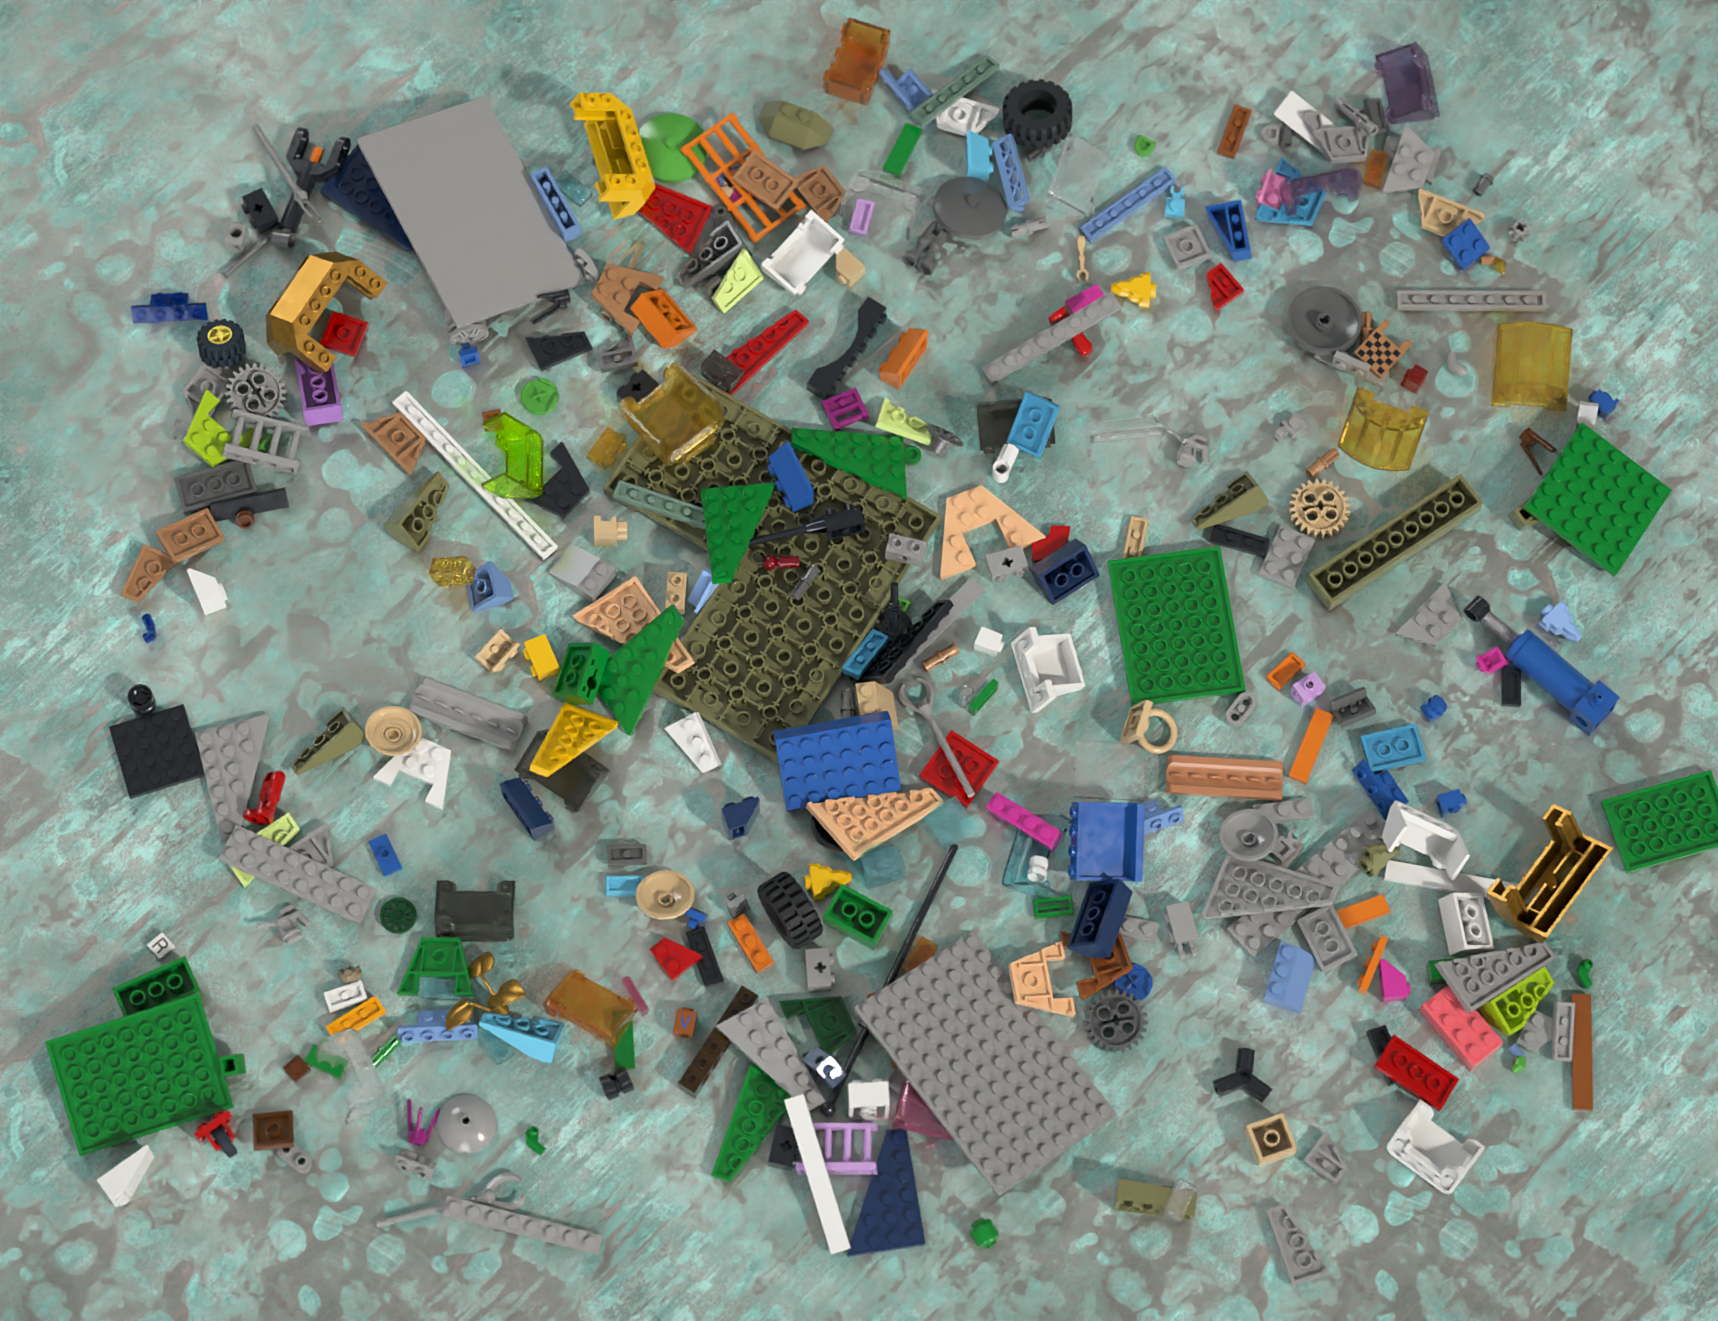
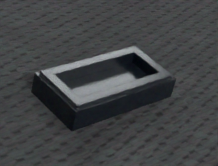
(1510, 687)

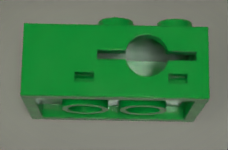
(580, 673)

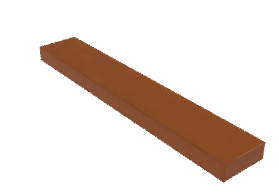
(1582, 1054)

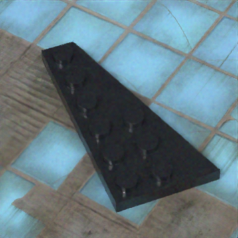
(901, 649)

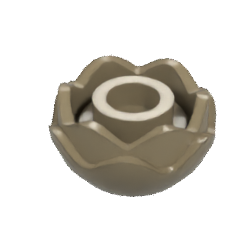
(350, 974)

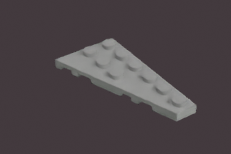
(1487, 975)
(767, 1045)

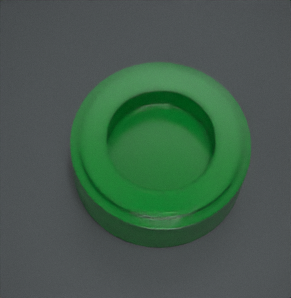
(912, 455)

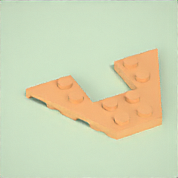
(970, 511)

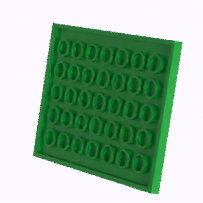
(1176, 626)
(139, 1074)

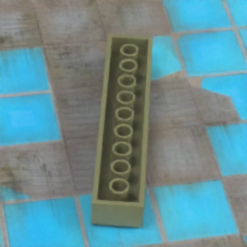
(1394, 542)

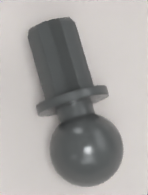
(1034, 154)

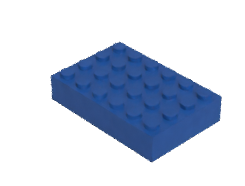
(837, 759)

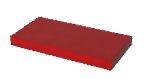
(1416, 1072)

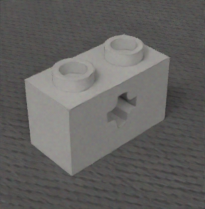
(906, 550)
(1013, 557)
(819, 958)

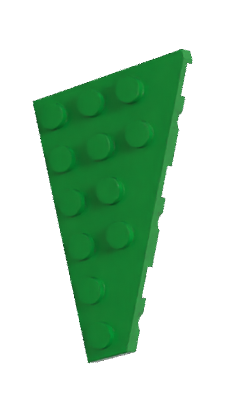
(870, 456)
(730, 524)

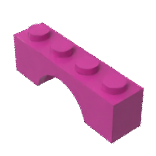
(1025, 821)

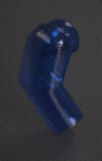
(150, 627)

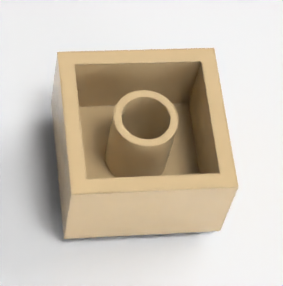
(1270, 1140)

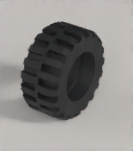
(1037, 96)
(790, 910)

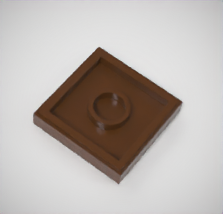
(273, 1130)

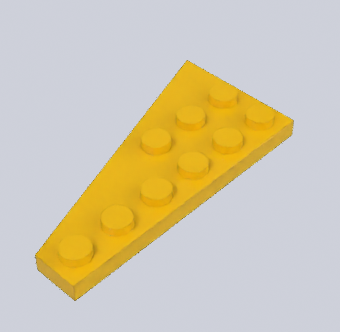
(570, 736)

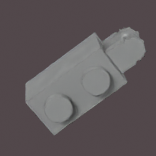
(1181, 927)

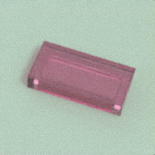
(635, 995)

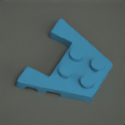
(1305, 212)

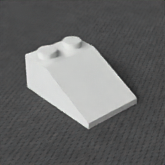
(124, 1178)

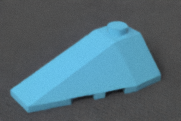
(534, 1038)

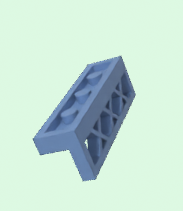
(1007, 172)

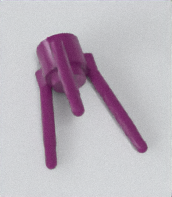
(417, 1135)

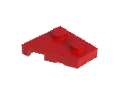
(1222, 286)
(674, 957)

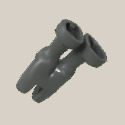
(926, 240)

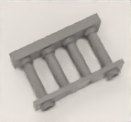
(269, 459)

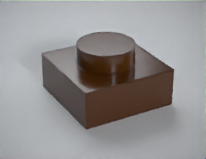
(297, 1068)

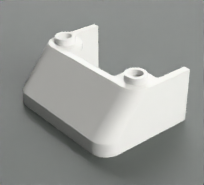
(1427, 836)

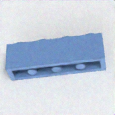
(556, 204)

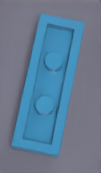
(865, 654)

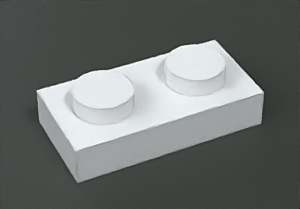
(345, 996)

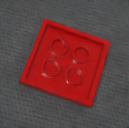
(974, 762)

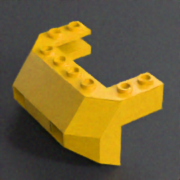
(617, 152)

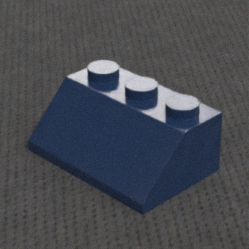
(1064, 571)
(526, 807)

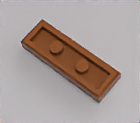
(1234, 131)

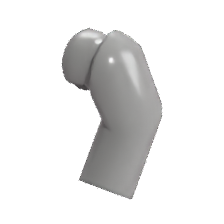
(1455, 367)

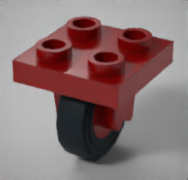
(223, 1140)

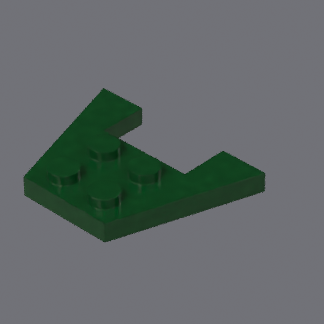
(827, 1019)

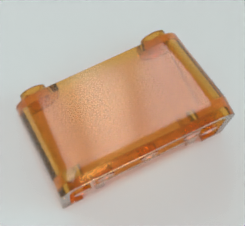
(591, 1007)

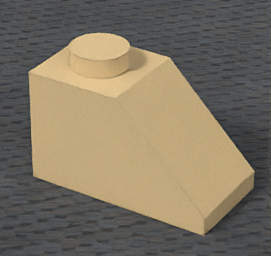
(848, 268)

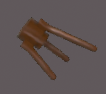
(1530, 438)

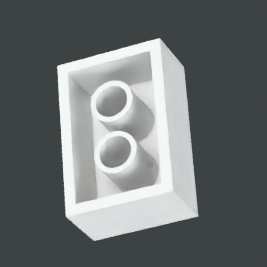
(868, 1100)

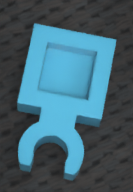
(1175, 204)

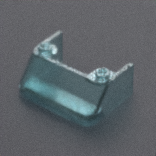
(1022, 850)

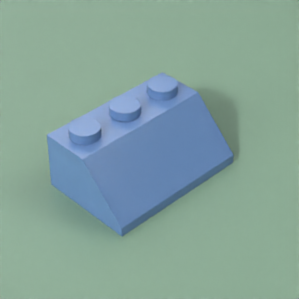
(1289, 978)

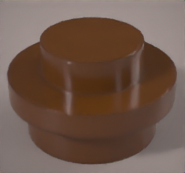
(244, 519)

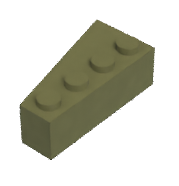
(1146, 1199)

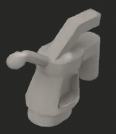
(1187, 452)
(287, 928)

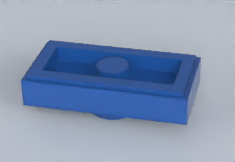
(385, 855)

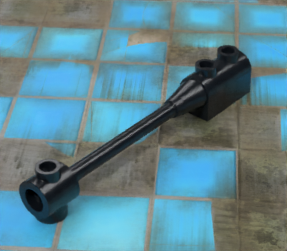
(833, 523)

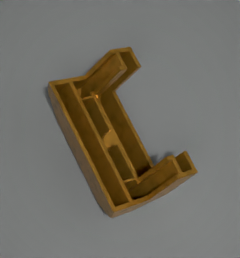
(306, 299)
(1559, 872)

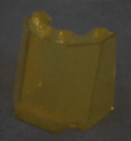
(676, 417)

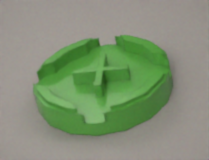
(539, 396)

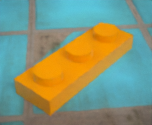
(358, 1017)

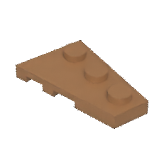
(146, 573)

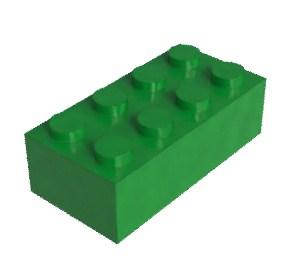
(157, 987)

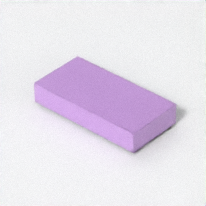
(861, 217)

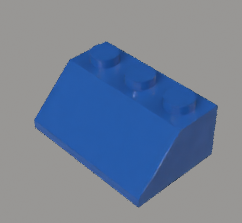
(790, 478)

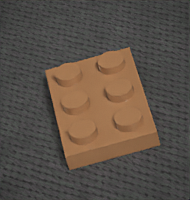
(765, 180)
(190, 536)

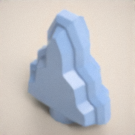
(1559, 622)

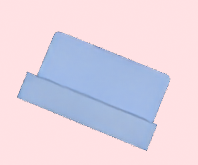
(702, 591)

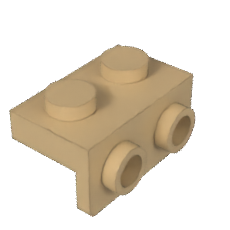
(497, 651)

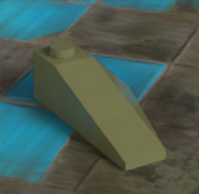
(1240, 499)
(414, 517)
(339, 737)

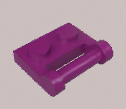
(843, 404)

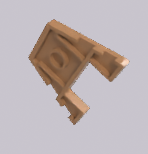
(820, 191)
(616, 289)

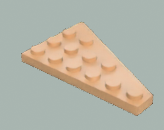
(625, 613)

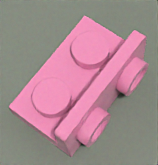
(1270, 191)

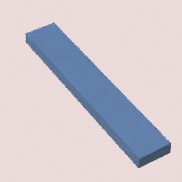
(1127, 204)

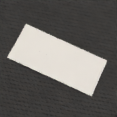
(1291, 114)

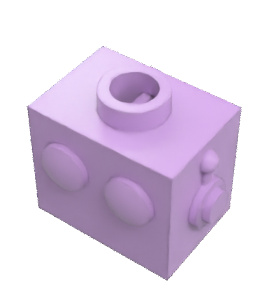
(1307, 689)

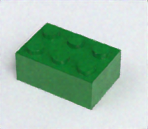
(857, 916)

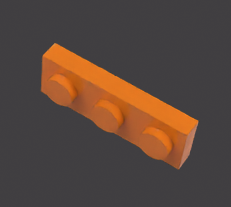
(750, 943)
(1371, 964)

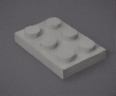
(1286, 557)
(1327, 938)

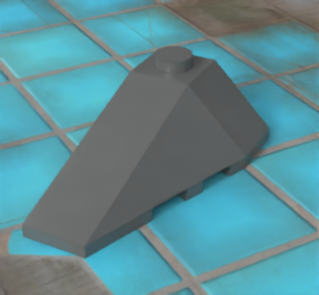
(713, 257)

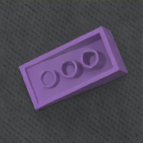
(318, 394)

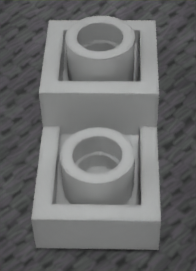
(584, 261)

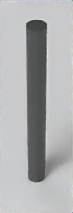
(249, 253)

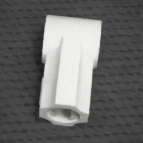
(1004, 462)

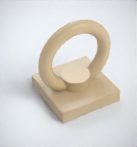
(1138, 722)

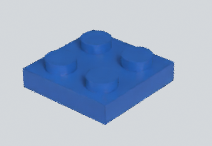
(1465, 244)

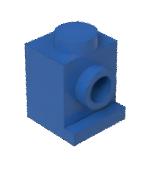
(1605, 401)
(1450, 802)

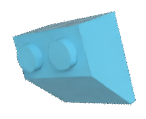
(978, 156)

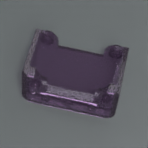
(1408, 84)
(1345, 180)

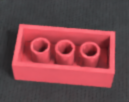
(1464, 1033)

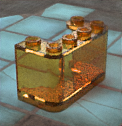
(857, 61)

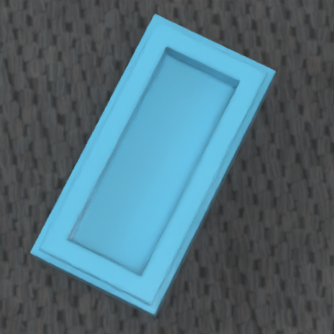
(622, 885)

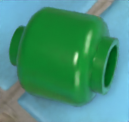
(984, 1232)

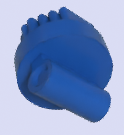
(1434, 708)

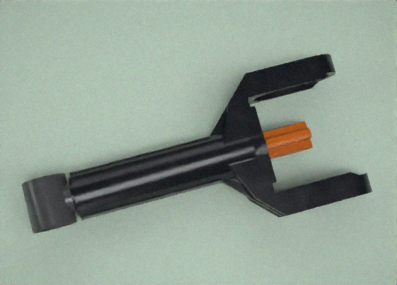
(307, 174)

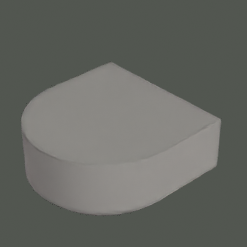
(1270, 134)

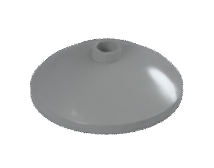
(1246, 826)
(467, 1137)

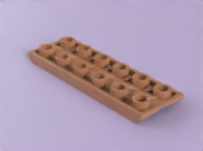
(1224, 777)

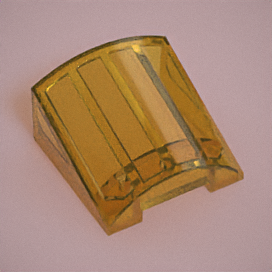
(1531, 365)
(1381, 433)

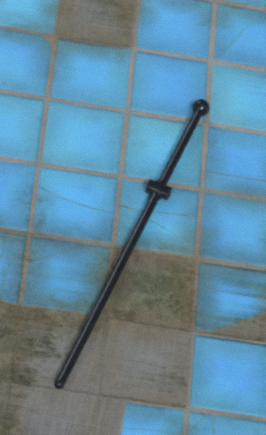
(828, 1108)

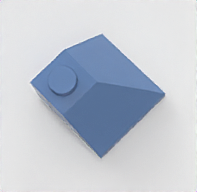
(489, 588)

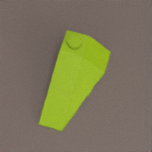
(1514, 1006)

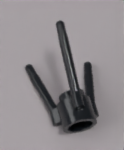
(561, 298)

